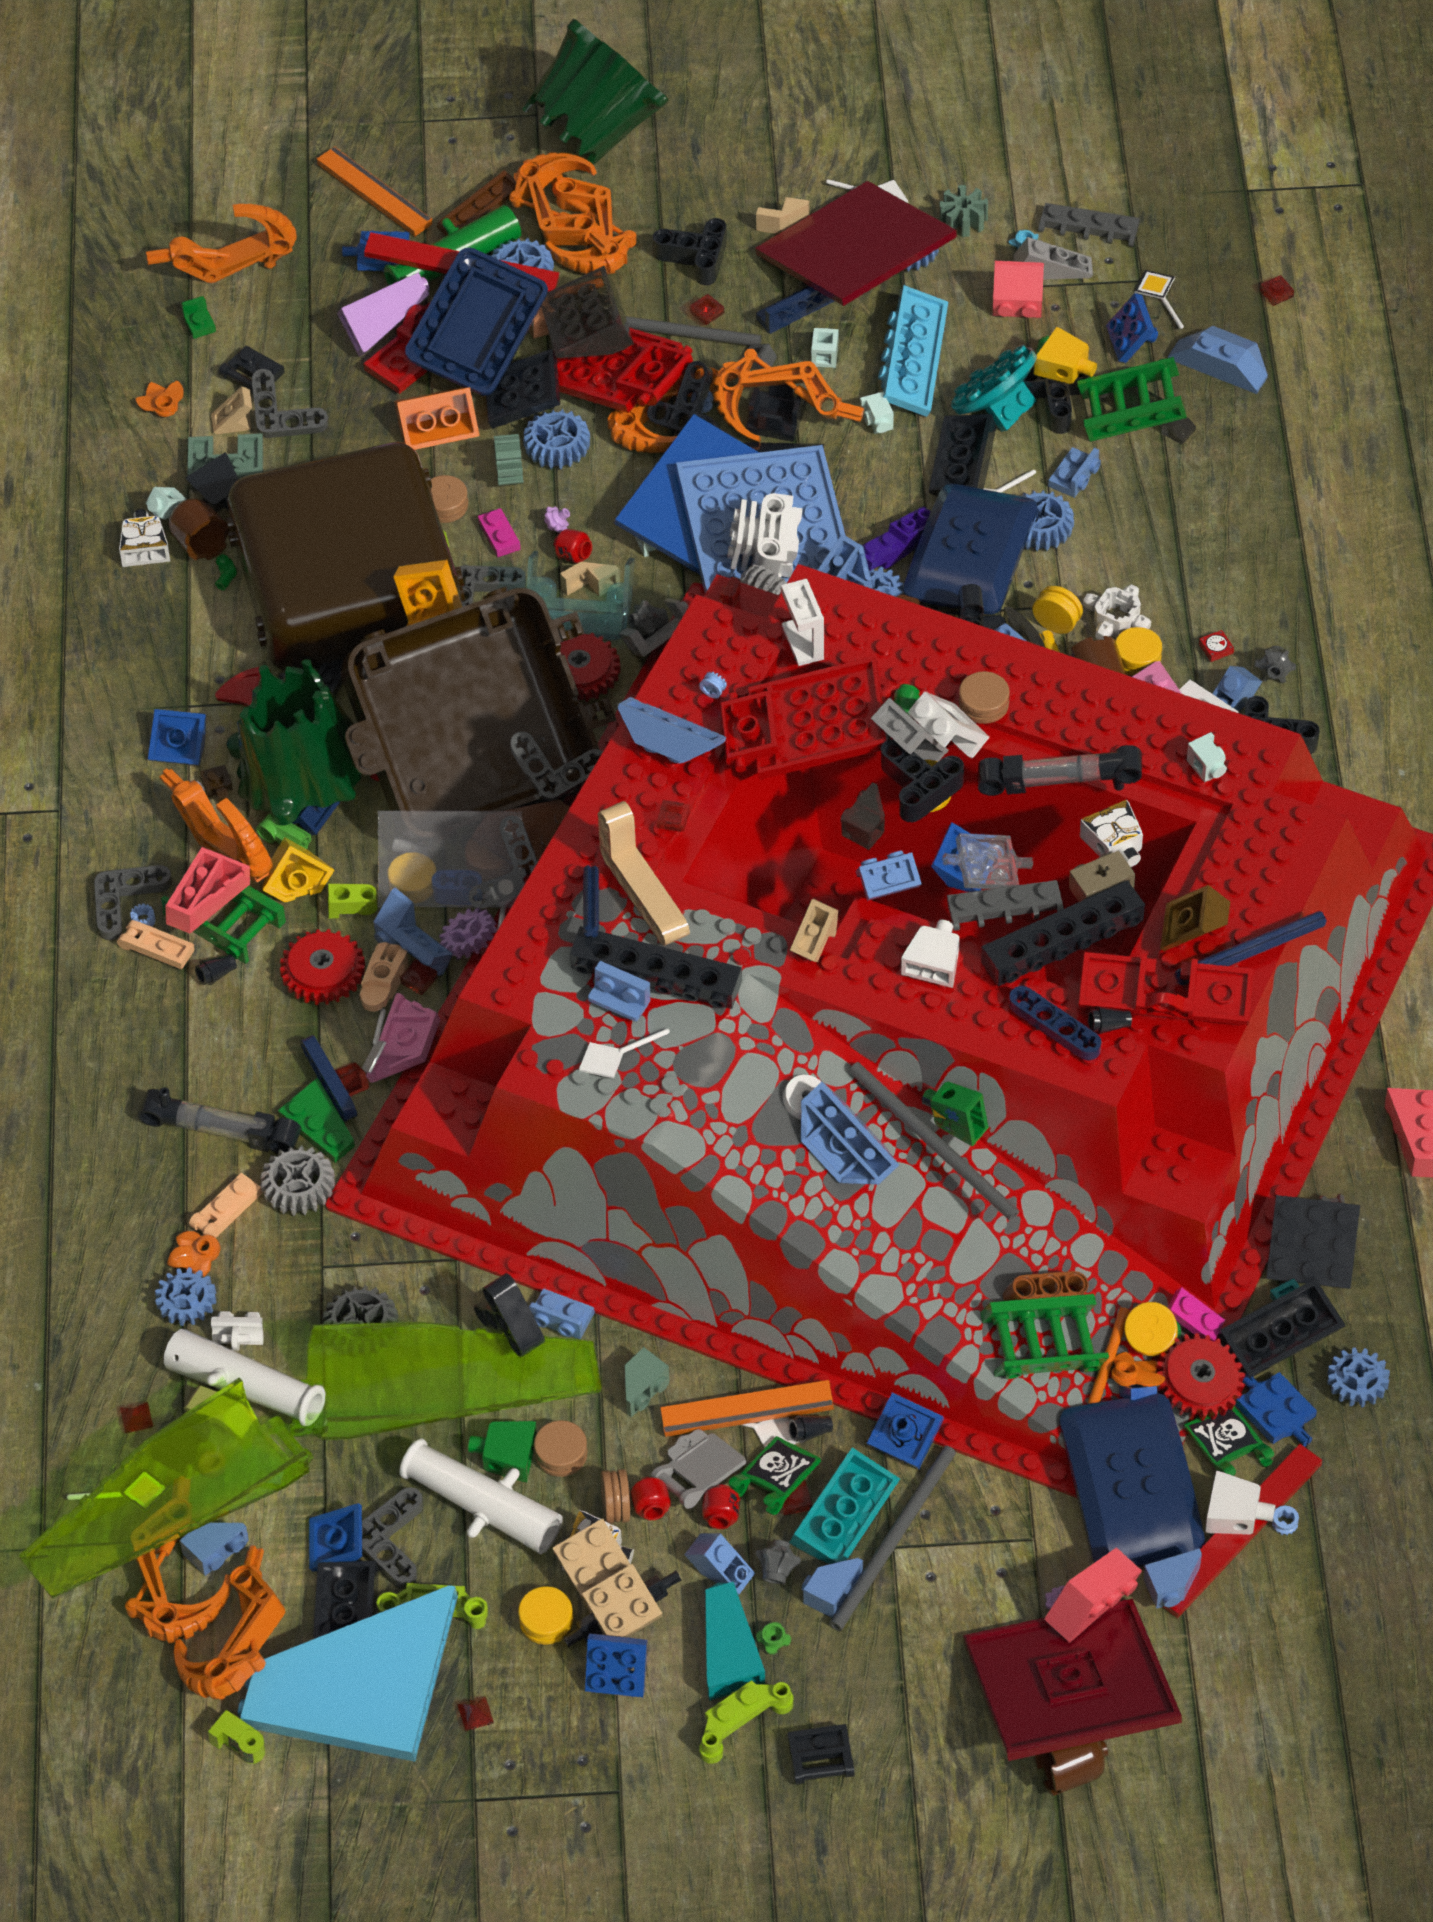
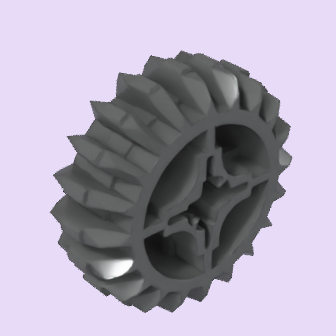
(363, 1304)

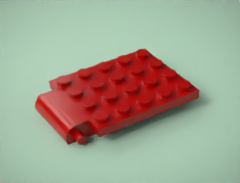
(629, 376)
(804, 719)

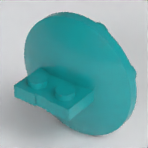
(999, 388)

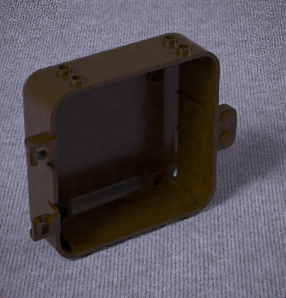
(326, 545)
(452, 693)

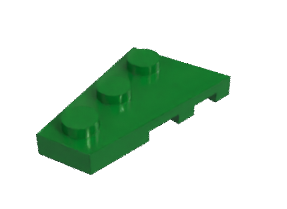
(319, 1121)

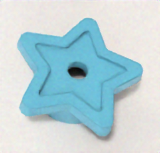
(1021, 236)

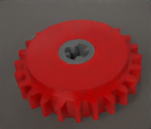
(591, 664)
(322, 966)
(1208, 1359)

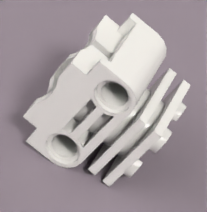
(769, 538)

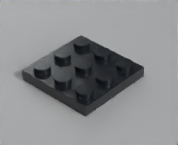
(525, 389)
(1313, 1241)

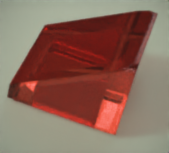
(353, 1078)

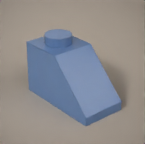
(395, 913)
(1172, 1578)
(831, 1585)

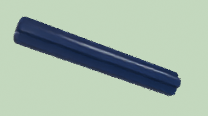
(591, 901)

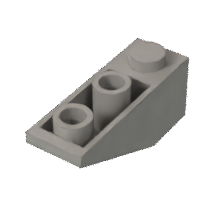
(1057, 261)

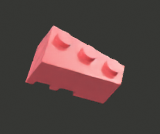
(205, 889)
(1413, 1123)
(1092, 1593)

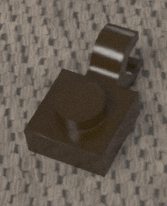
(216, 782)

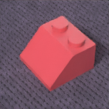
(1018, 289)

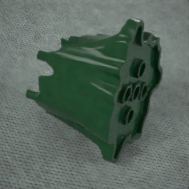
(595, 91)
(293, 745)

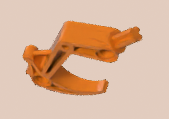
(596, 200)
(555, 226)
(216, 264)
(790, 374)
(629, 428)
(235, 842)
(185, 1618)
(240, 1654)

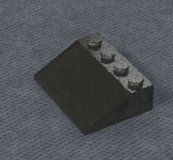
(587, 317)

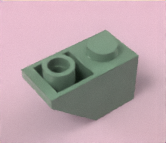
(643, 1379)

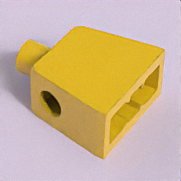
(1064, 358)

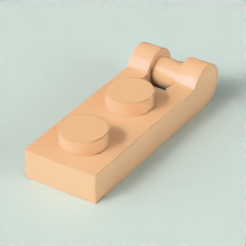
(156, 944)
(226, 1206)

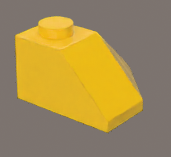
(295, 872)

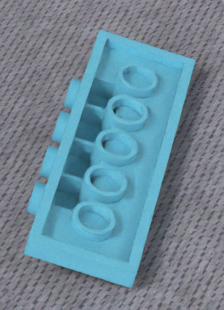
(913, 350)

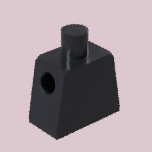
(214, 482)

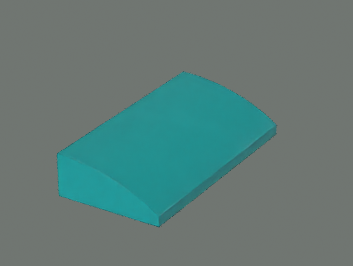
(845, 1509)

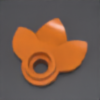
(160, 399)
(191, 1254)
(1131, 1372)

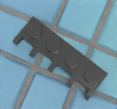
(1089, 223)
(1004, 903)

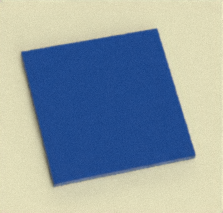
(657, 506)

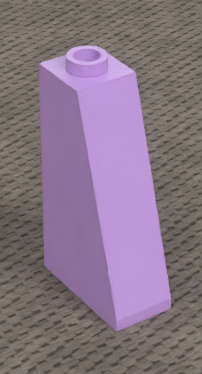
(380, 312)

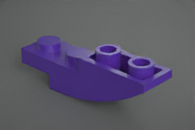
(898, 541)

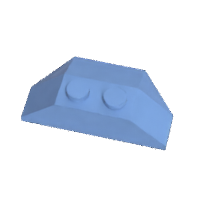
(1223, 357)
(847, 562)
(666, 732)
(843, 1139)

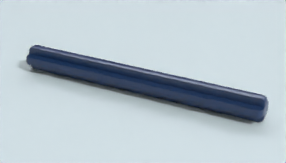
(1262, 942)

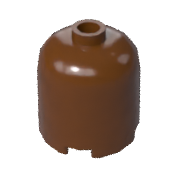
(198, 529)
(1099, 652)
(1072, 1766)

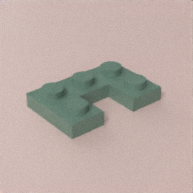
(245, 462)

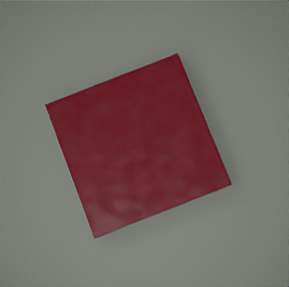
(856, 242)
(1072, 1693)

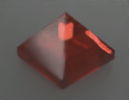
(136, 1417)
(475, 1713)

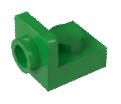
(197, 317)

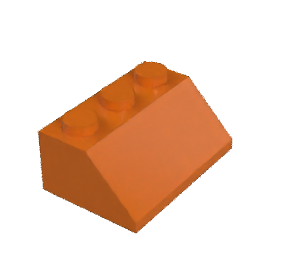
(437, 418)

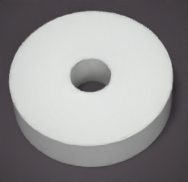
(794, 1090)

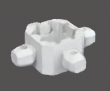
(1127, 601)

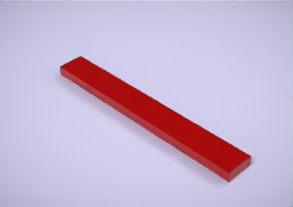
(434, 257)
(1225, 1547)

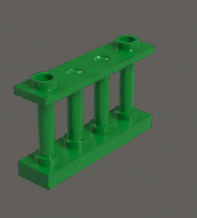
(1137, 417)
(248, 901)
(1052, 1310)

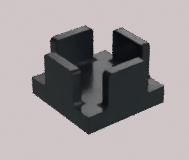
(775, 413)

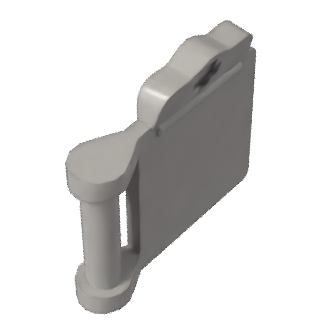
(700, 1461)

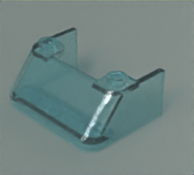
(596, 617)

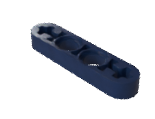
(1051, 1026)
(328, 1078)

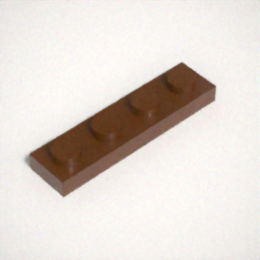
(482, 202)

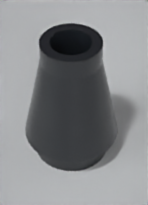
(213, 969)
(1107, 1019)
(807, 1427)

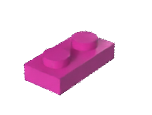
(499, 532)
(1195, 1315)

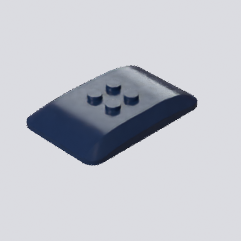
(476, 321)
(970, 540)
(1132, 1479)

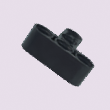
(695, 249)
(1056, 398)
(681, 406)
(972, 608)
(1258, 708)
(922, 784)
(509, 1313)

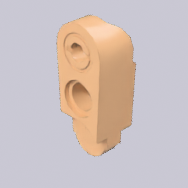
(376, 989)

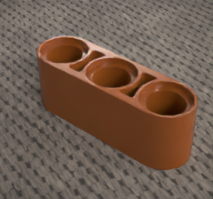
(1055, 1283)

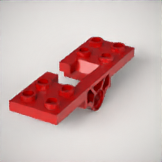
(390, 363)
(1214, 991)

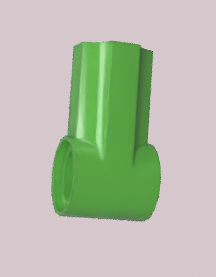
(272, 832)

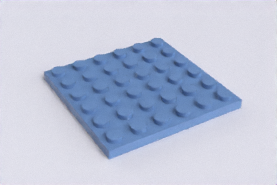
(717, 485)

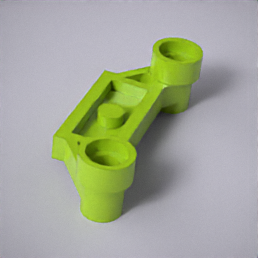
(471, 1609)
(737, 1711)

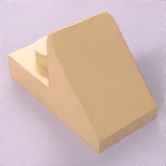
(233, 413)
(815, 929)

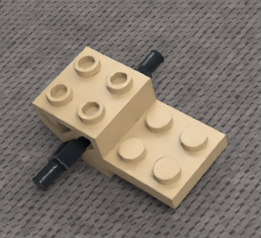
(609, 1585)

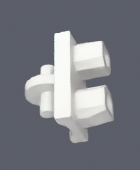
(237, 1330)

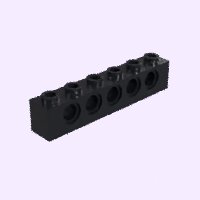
(1082, 924)
(671, 962)

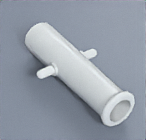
(263, 1385)
(483, 1497)

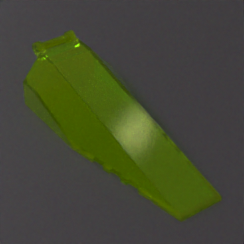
(432, 1372)
(168, 1487)

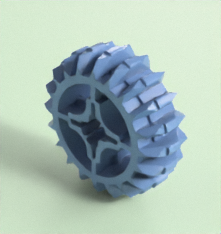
(525, 253)
(558, 445)
(1052, 522)

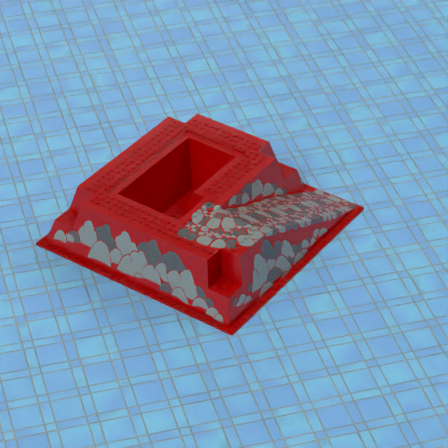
(687, 1179)

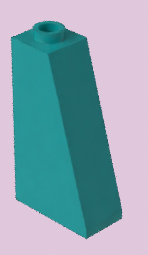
(729, 1644)

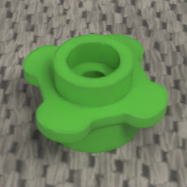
(773, 1630)

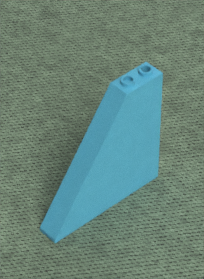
(358, 1684)

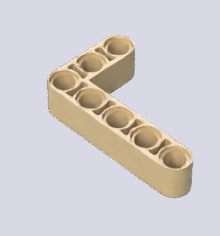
(636, 876)

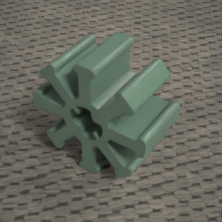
(964, 210)
(508, 459)

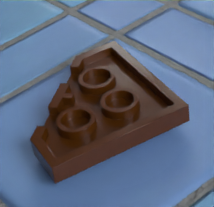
(541, 824)

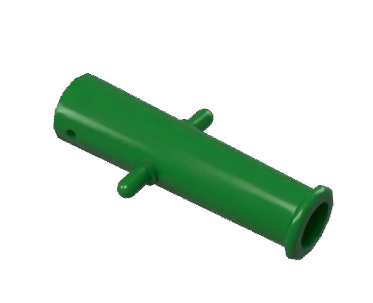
(482, 234)

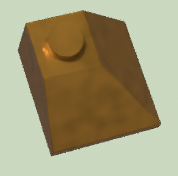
(1193, 916)

